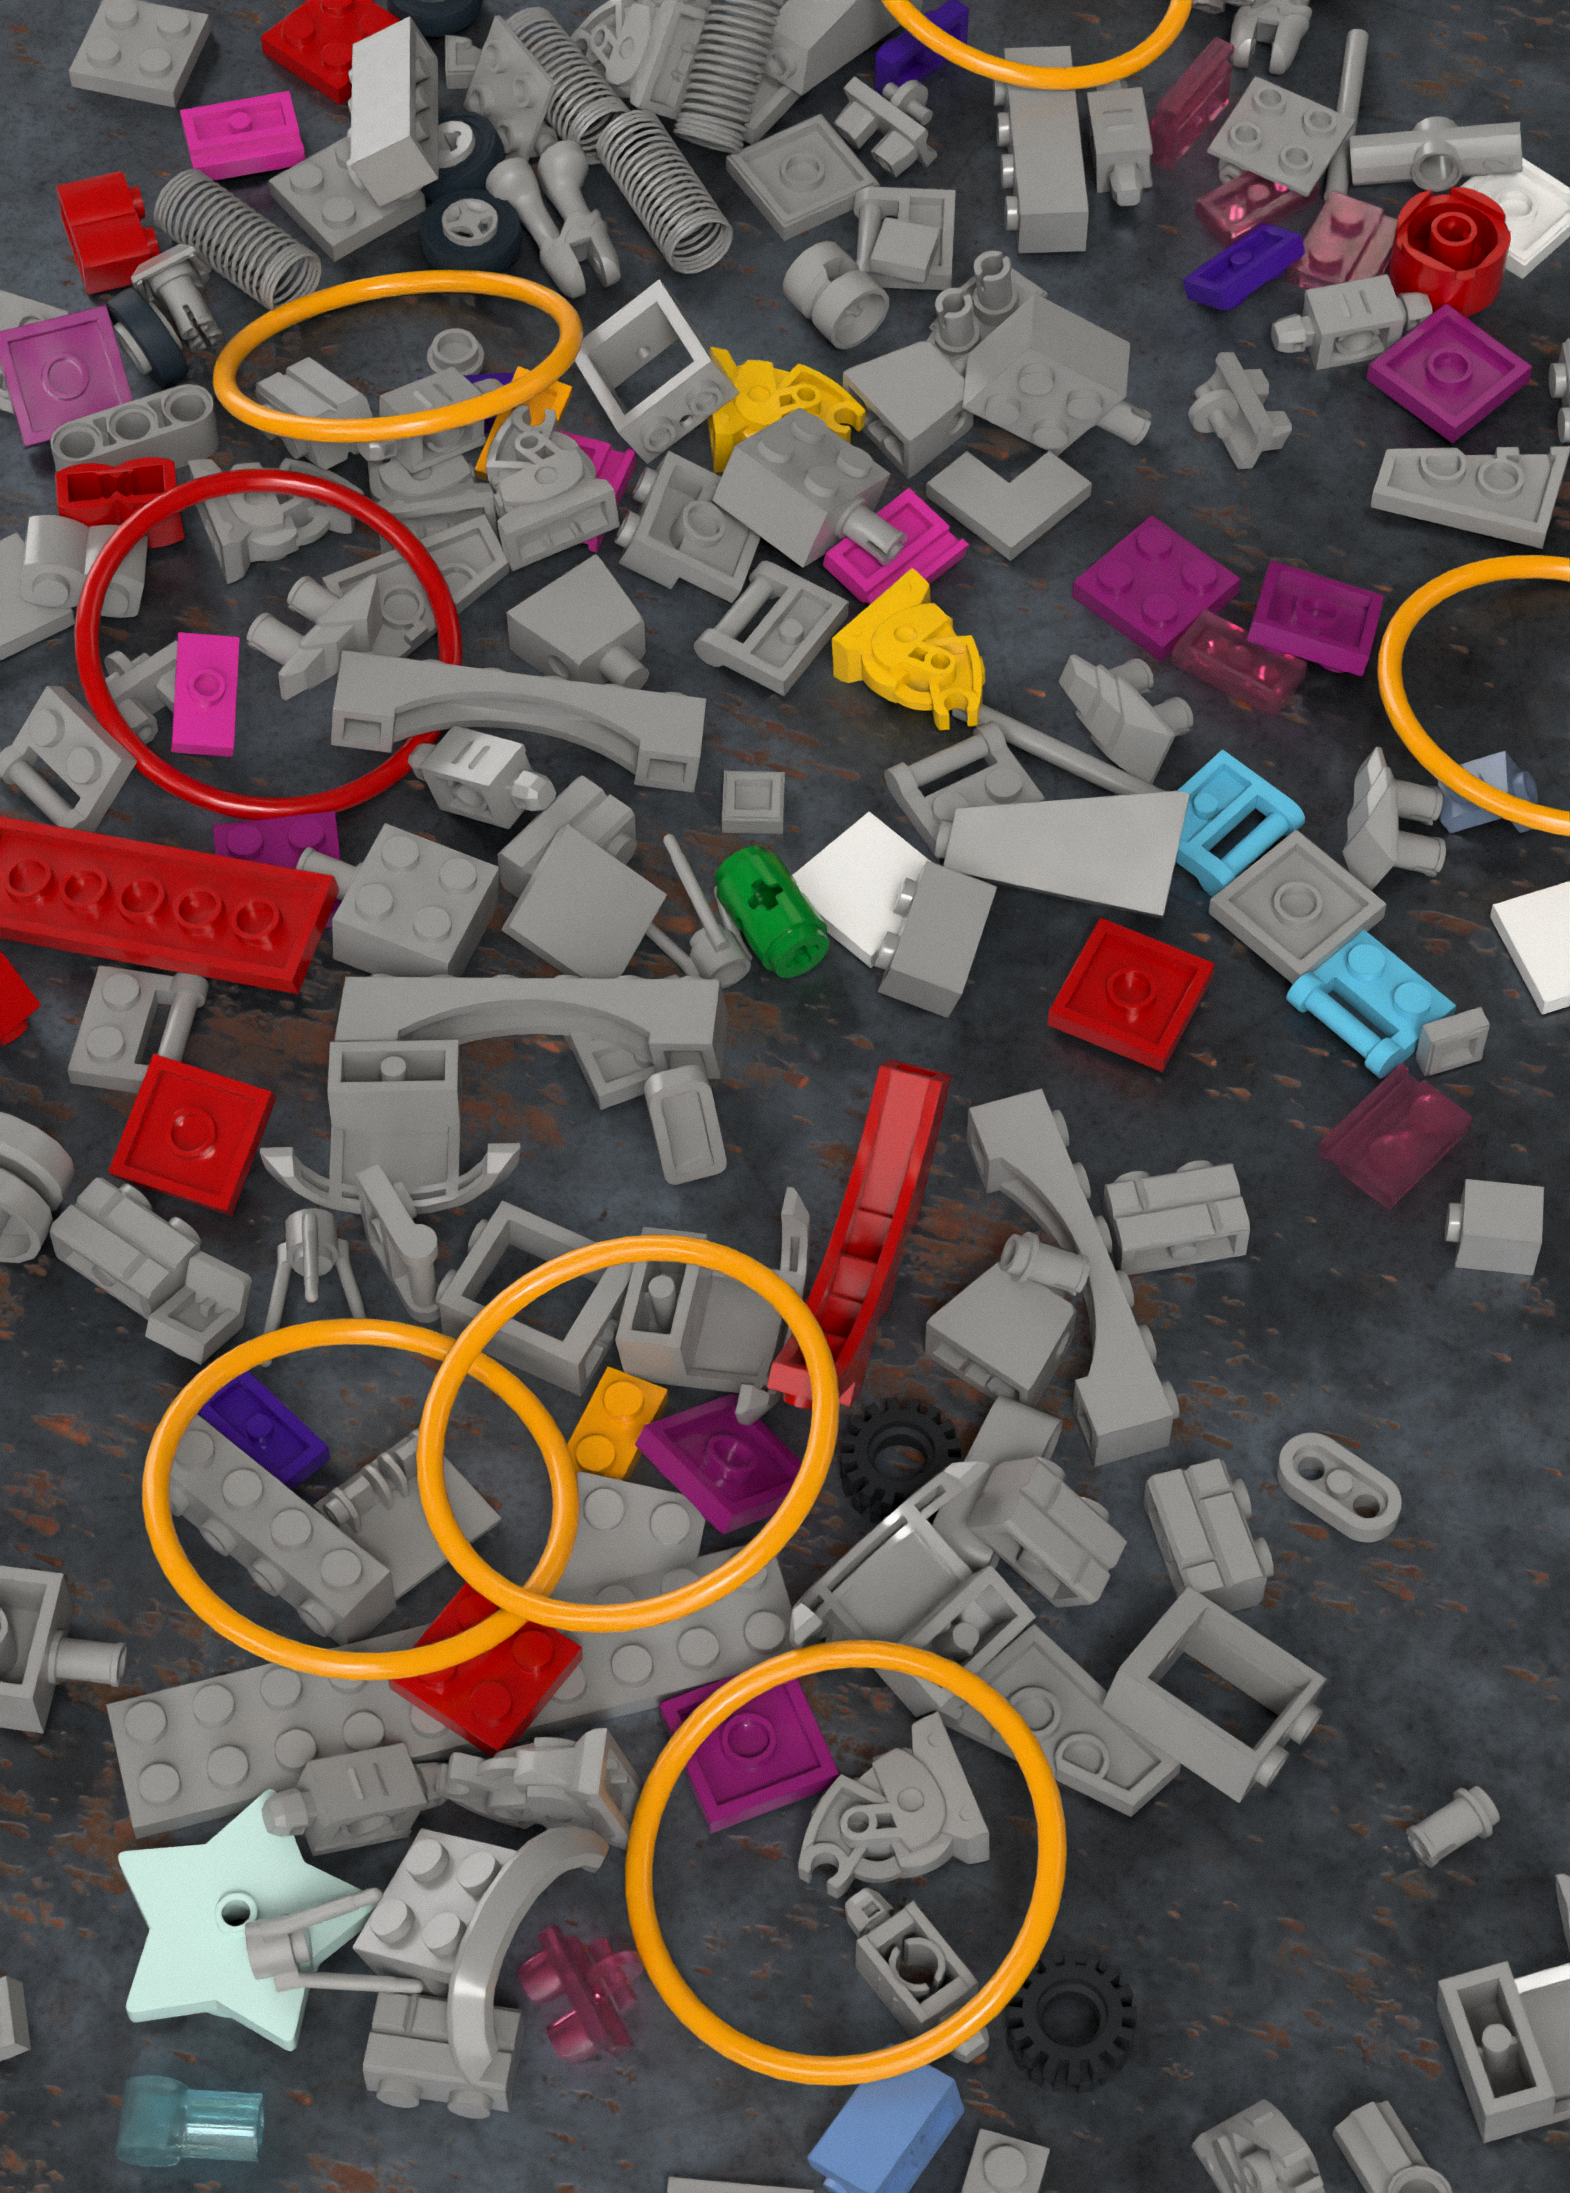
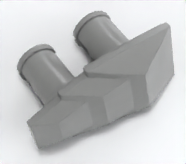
(177, 283)
(979, 305)
(340, 622)
(1121, 718)
(1373, 824)

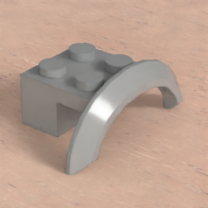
(397, 1110)
(707, 1328)
(916, 1592)
(454, 1919)
(1512, 2040)

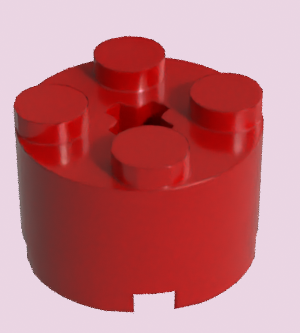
(1451, 249)

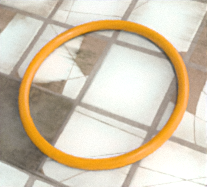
(1037, 76)
(405, 425)
(1402, 715)
(715, 1584)
(312, 1658)
(975, 2013)

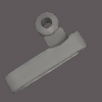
(685, 1124)

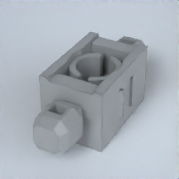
(1119, 141)
(1350, 321)
(425, 394)
(481, 777)
(354, 1799)
(909, 1932)

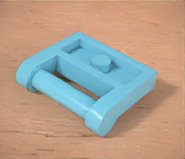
(1218, 801)
(1381, 991)

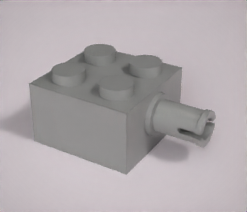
(1052, 378)
(807, 491)
(409, 905)
(37, 1648)

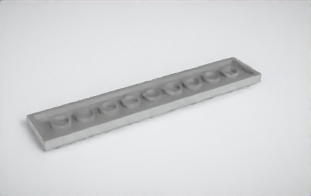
(233, 1736)

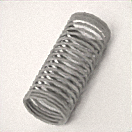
(589, 110)
(714, 131)
(643, 161)
(201, 212)

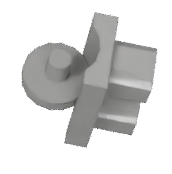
(903, 137)
(1235, 411)
(142, 687)

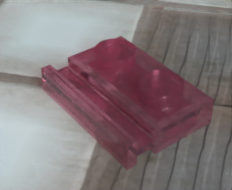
(1191, 104)
(1344, 244)
(1395, 1136)

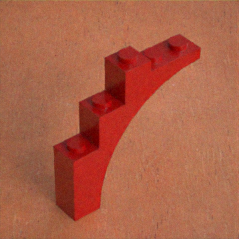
(871, 1229)

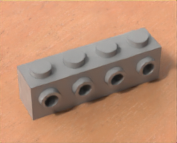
(393, 113)
(1042, 158)
(278, 1537)

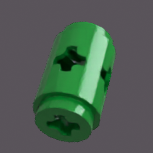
(771, 911)

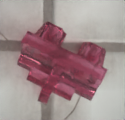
(567, 1969)

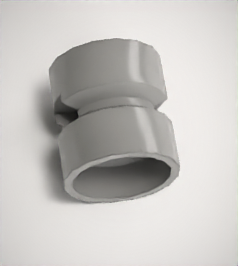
(835, 295)

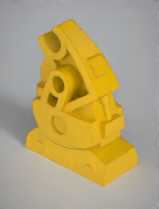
(770, 395)
(912, 654)

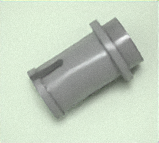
(1045, 1264)
(1453, 1825)

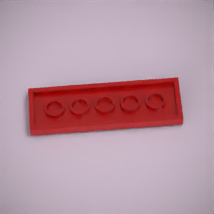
(161, 905)

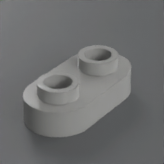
(1343, 1486)

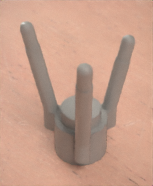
(714, 951)
(311, 1251)
(283, 1942)

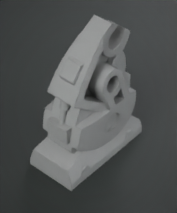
(644, 50)
(545, 490)
(431, 497)
(265, 524)
(549, 1785)
(897, 1816)
(1258, 2154)

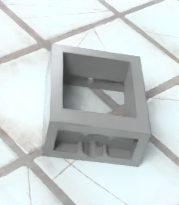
(631, 341)
(563, 1363)
(1239, 1657)

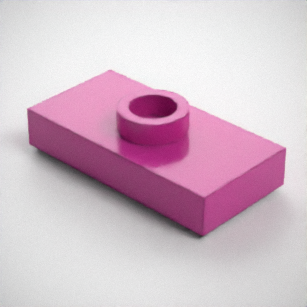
(205, 694)

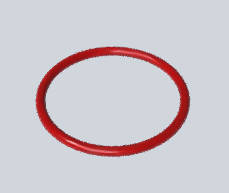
(239, 482)

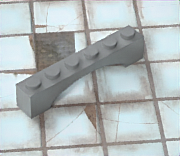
(396, 698)
(654, 1018)
(1025, 1156)

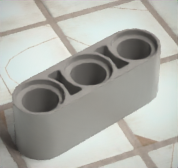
(166, 425)
(1007, 1434)

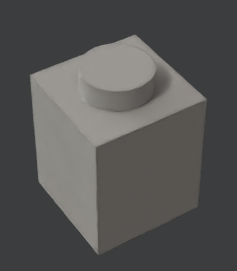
(1497, 1226)

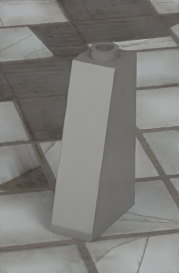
(822, 37)
(1082, 849)

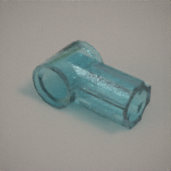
(170, 2122)

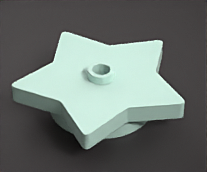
(192, 1951)

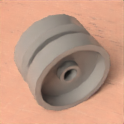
(32, 1185)

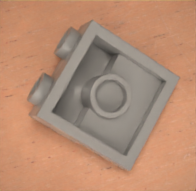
(685, 531)

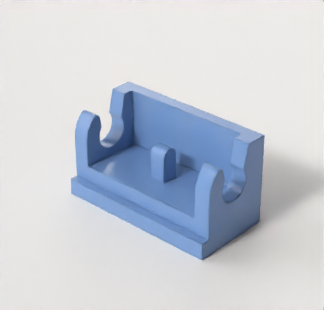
(888, 2132)

